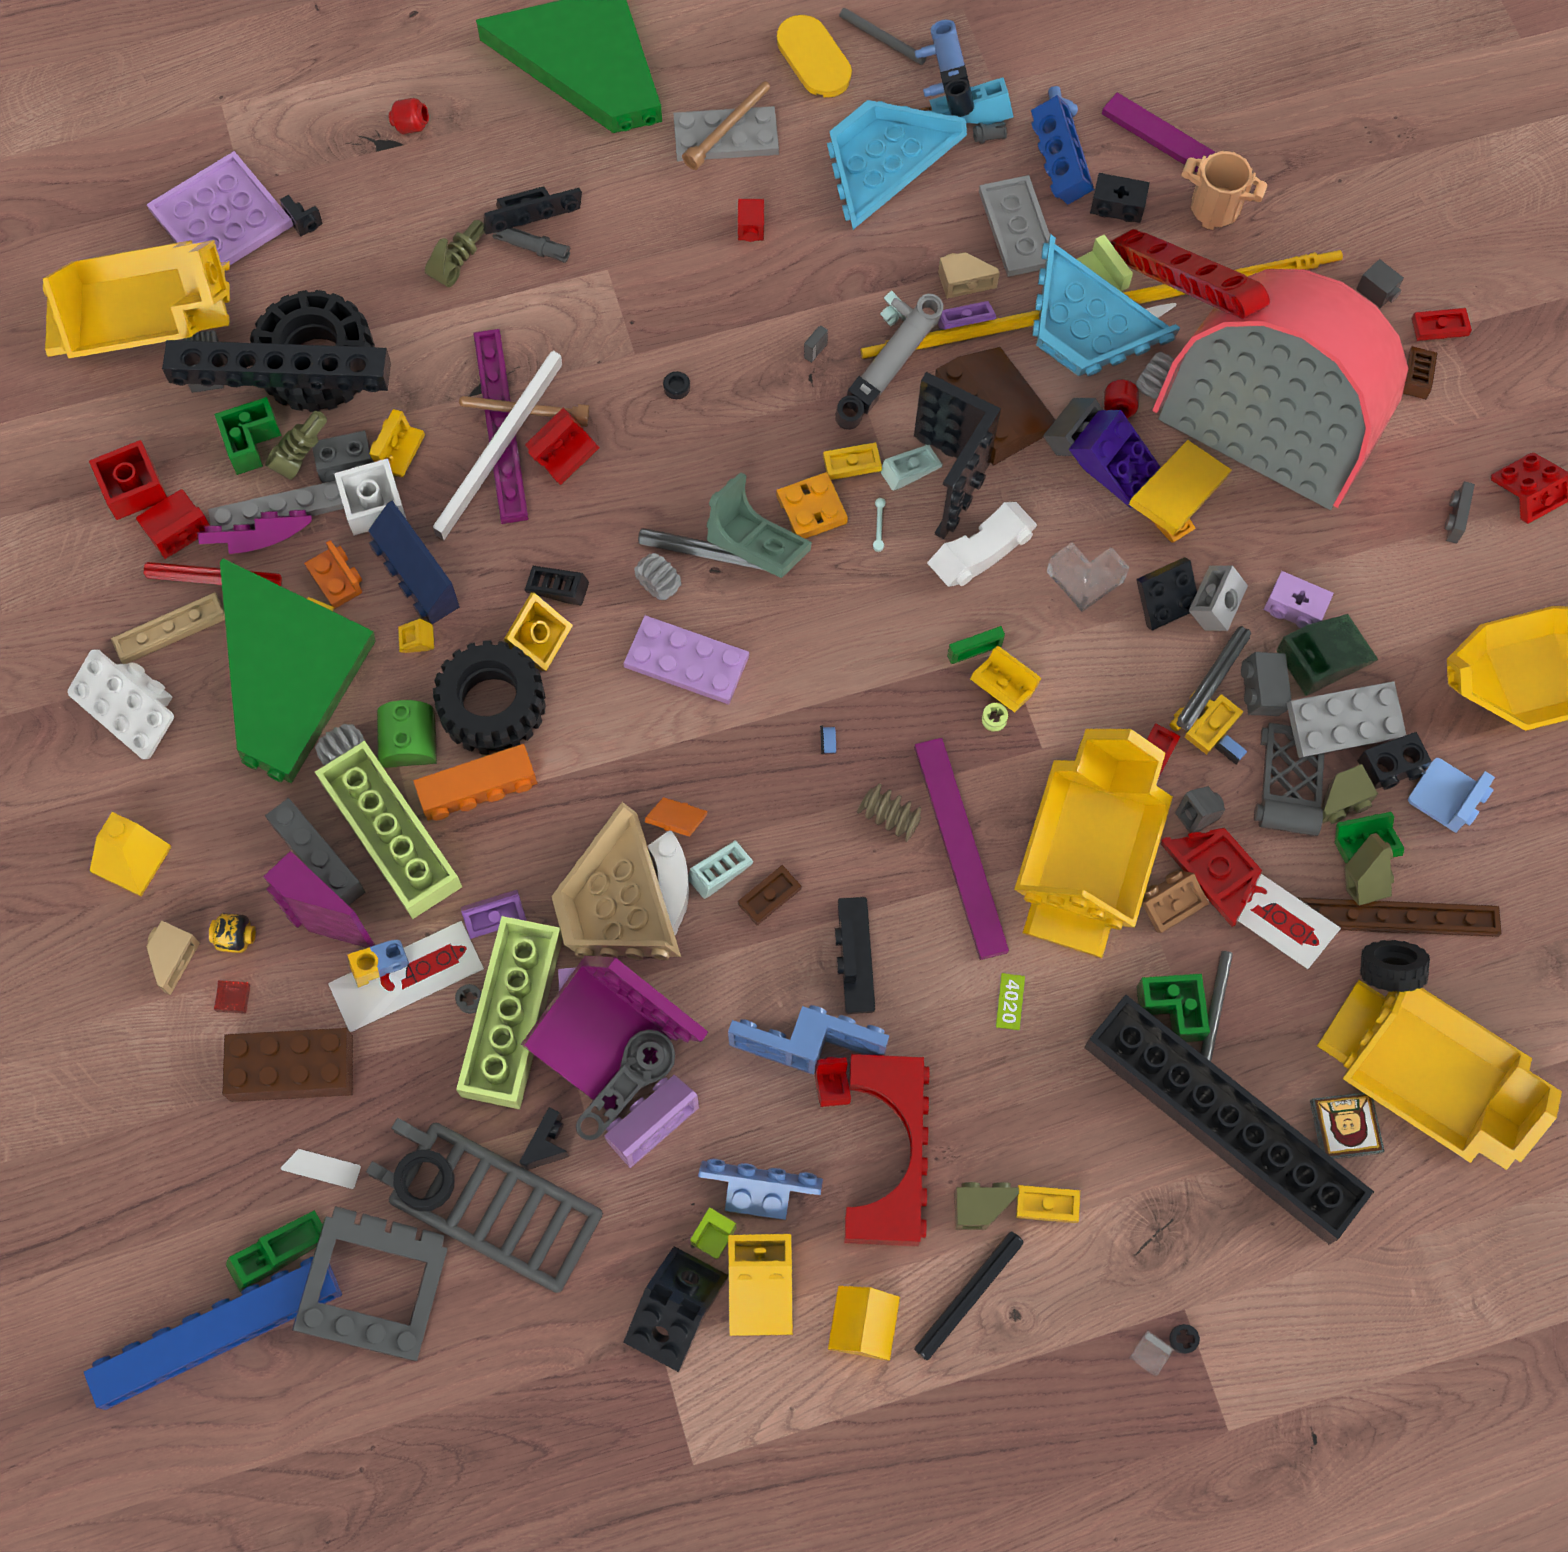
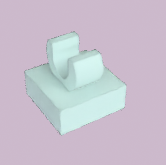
(890, 313)

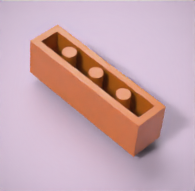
(475, 782)

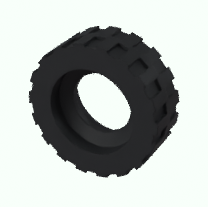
(1395, 965)

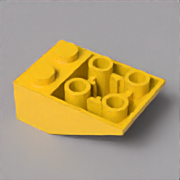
(760, 1284)

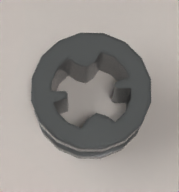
(461, 994)

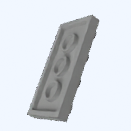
(751, 136)
(1016, 223)
(1346, 719)

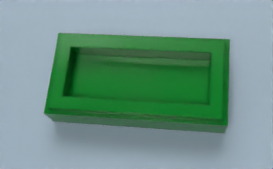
(975, 645)

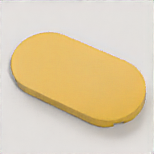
(814, 56)

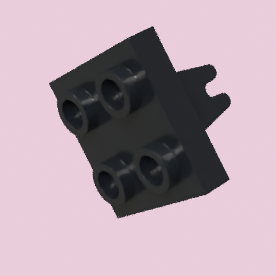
(1167, 593)

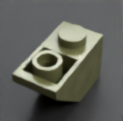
(1346, 793)
(1369, 871)
(980, 1206)

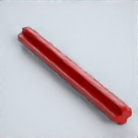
(195, 573)

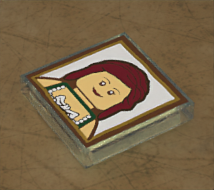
(1347, 1125)

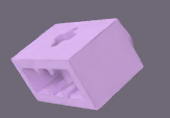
(1290, 589)

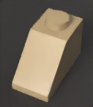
(966, 275)
(169, 954)

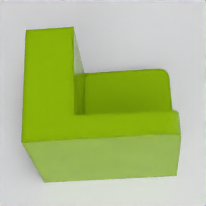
(713, 1233)

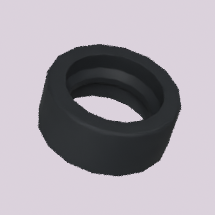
(407, 1163)

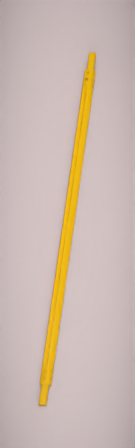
(1139, 296)

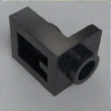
(302, 220)

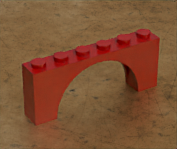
(897, 1216)

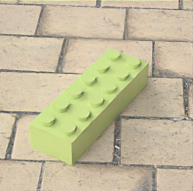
(388, 829)
(508, 1009)

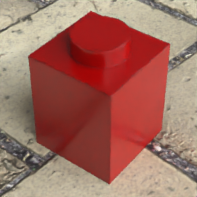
(751, 219)

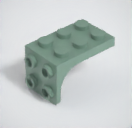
(746, 534)

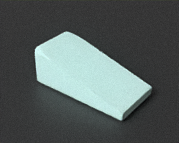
(909, 466)

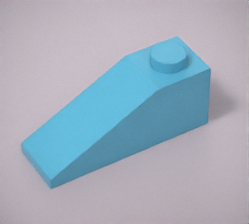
(990, 103)

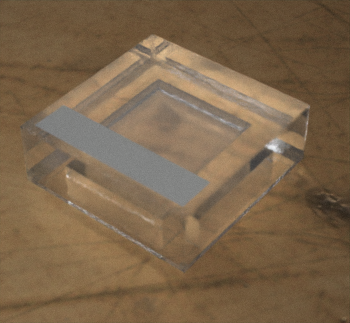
(1151, 1353)

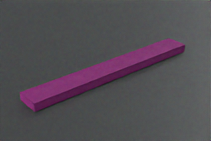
(495, 386)
(961, 849)

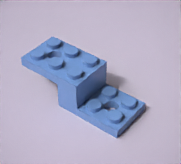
(808, 1038)

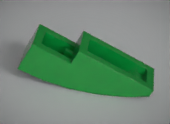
(274, 1251)

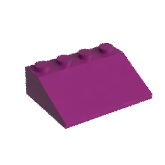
(312, 903)

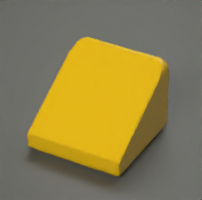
(416, 636)

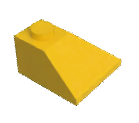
(127, 854)

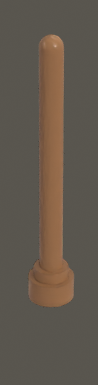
(695, 156)
(579, 413)

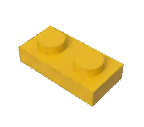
(852, 461)
(1048, 1204)

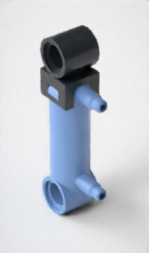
(951, 67)

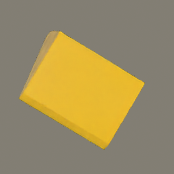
(538, 631)
(864, 1322)

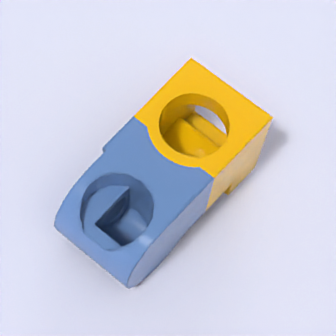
(377, 961)

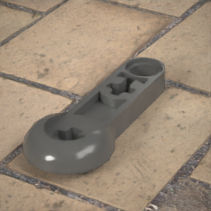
(631, 1077)

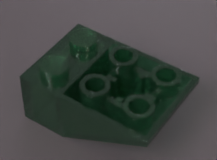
(1325, 652)

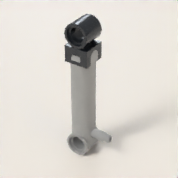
(867, 388)

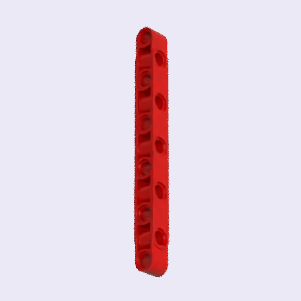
(1191, 274)

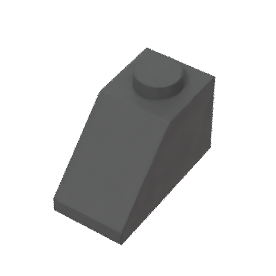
(1200, 809)

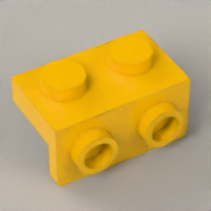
(397, 443)
(1006, 679)

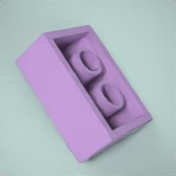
(651, 1119)

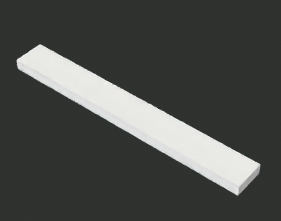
(497, 445)

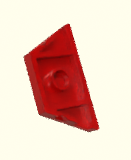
(1220, 867)

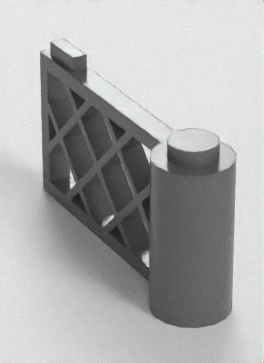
(1283, 811)

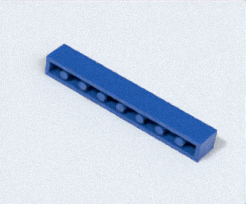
(203, 1336)

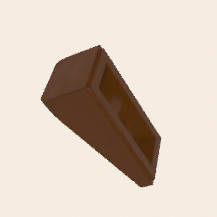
(1418, 388)

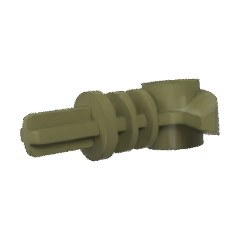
(447, 260)
(295, 444)

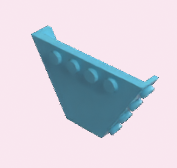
(884, 150)
(1089, 320)

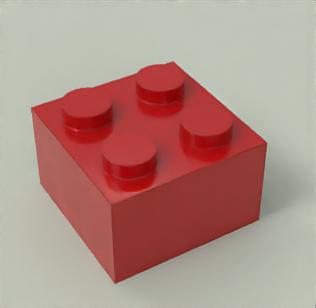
(128, 480)

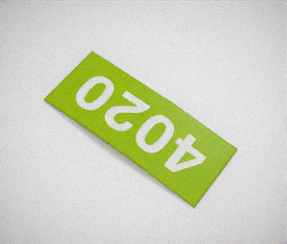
(1010, 1001)

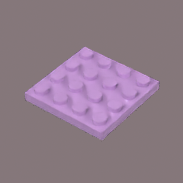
(222, 206)

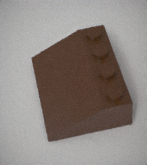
(997, 381)

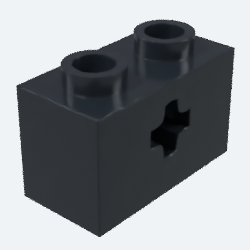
(1119, 198)

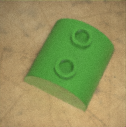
(406, 734)

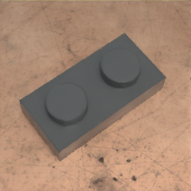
(1461, 504)

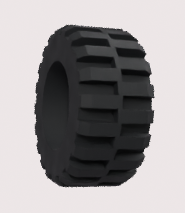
(484, 664)

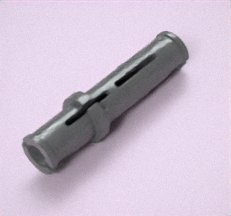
(541, 245)

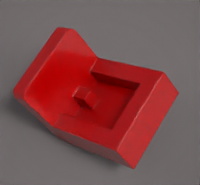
(832, 1081)

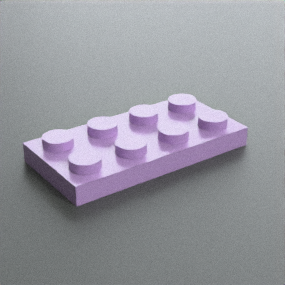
(686, 659)

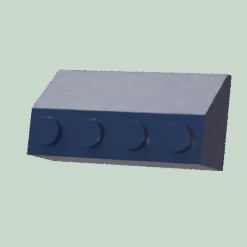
(412, 564)

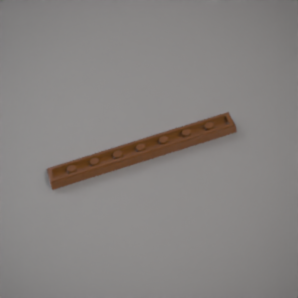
(1410, 917)

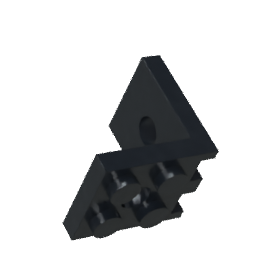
(674, 1306)

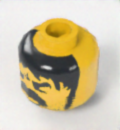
(231, 933)

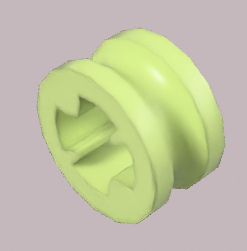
(989, 724)

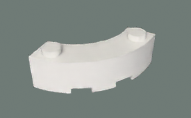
(998, 535)
(672, 876)

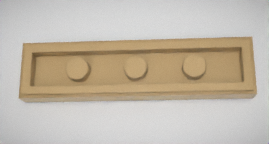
(168, 628)

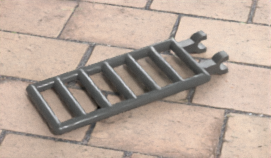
(514, 1173)

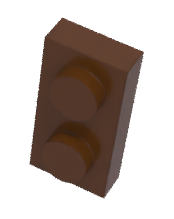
(769, 895)

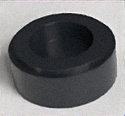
(676, 385)

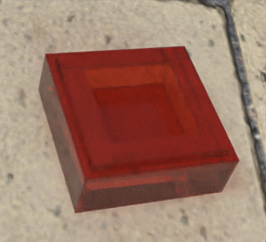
(232, 996)

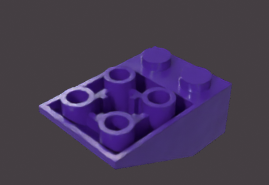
(1114, 454)

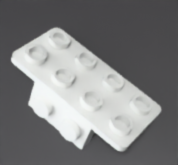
(123, 701)

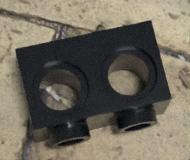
(1391, 756)

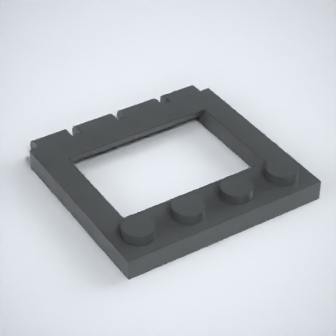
(359, 1328)

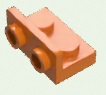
(333, 575)

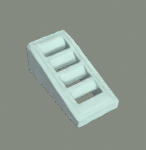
(703, 878)

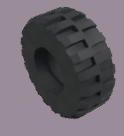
(308, 318)

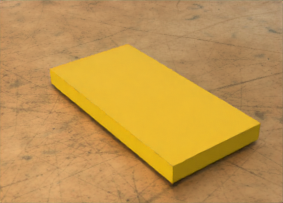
(1180, 487)

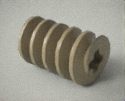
(891, 811)

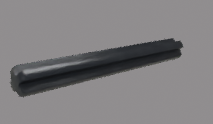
(968, 1295)

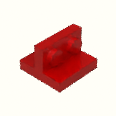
(561, 446)

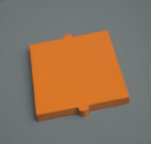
(676, 816)

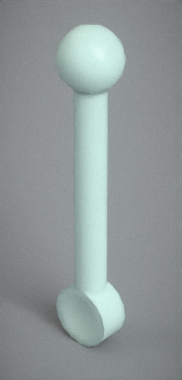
(878, 545)

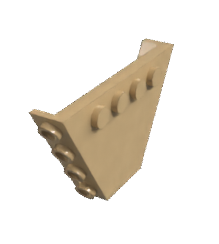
(614, 898)

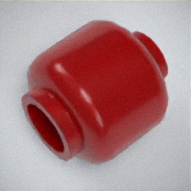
(408, 115)
(1122, 396)

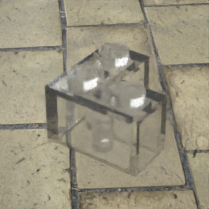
(1086, 580)

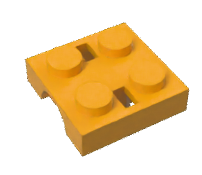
(809, 508)

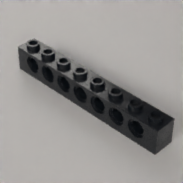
(264, 357)

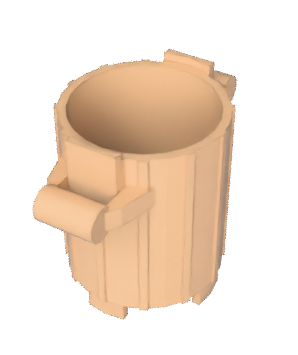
(1221, 187)

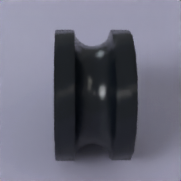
(1189, 1330)

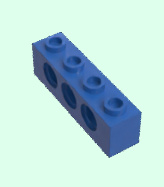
(1061, 150)

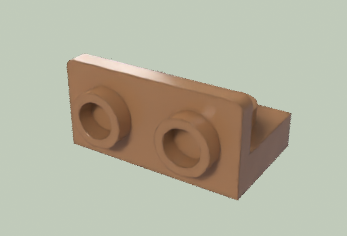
(1173, 900)

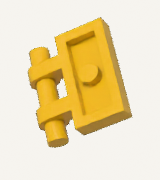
(1212, 725)

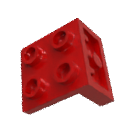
(1537, 484)
(173, 523)

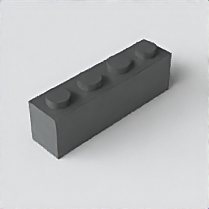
(314, 851)

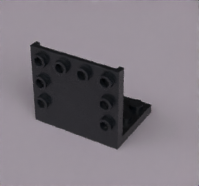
(962, 429)

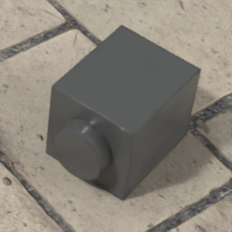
(1380, 284)

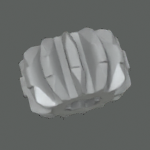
(1154, 375)
(657, 576)
(338, 742)

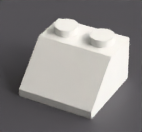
(366, 492)

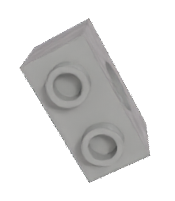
(1218, 598)

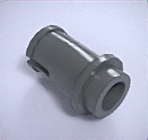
(989, 132)

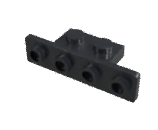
(530, 207)
(855, 956)

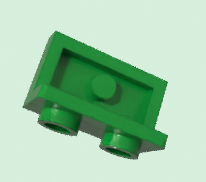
(1353, 833)

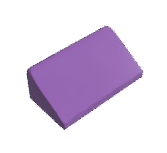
(966, 315)
(486, 914)

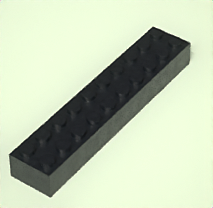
(1229, 1120)

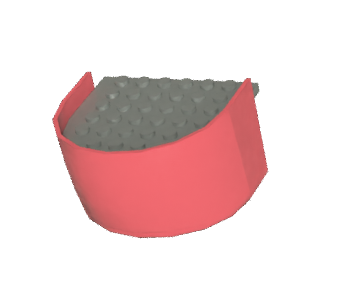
(1293, 385)

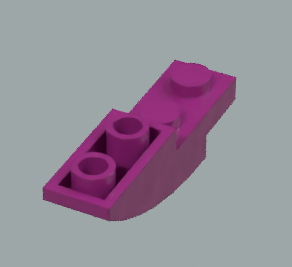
(268, 531)

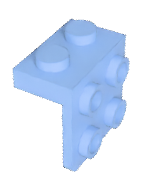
(1450, 794)

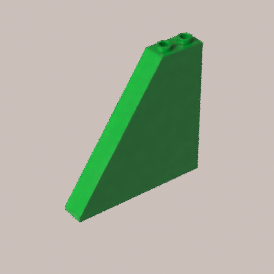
(582, 54)
(285, 669)

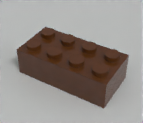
(288, 1064)

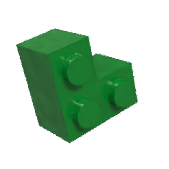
(243, 429)
(1181, 998)

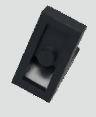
(540, 1149)

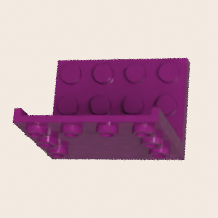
(595, 1018)

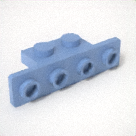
(759, 1190)

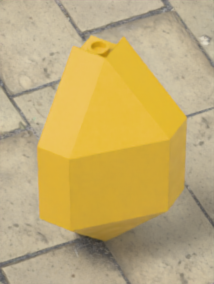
(1516, 667)

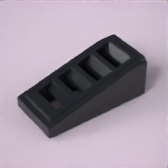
(573, 591)

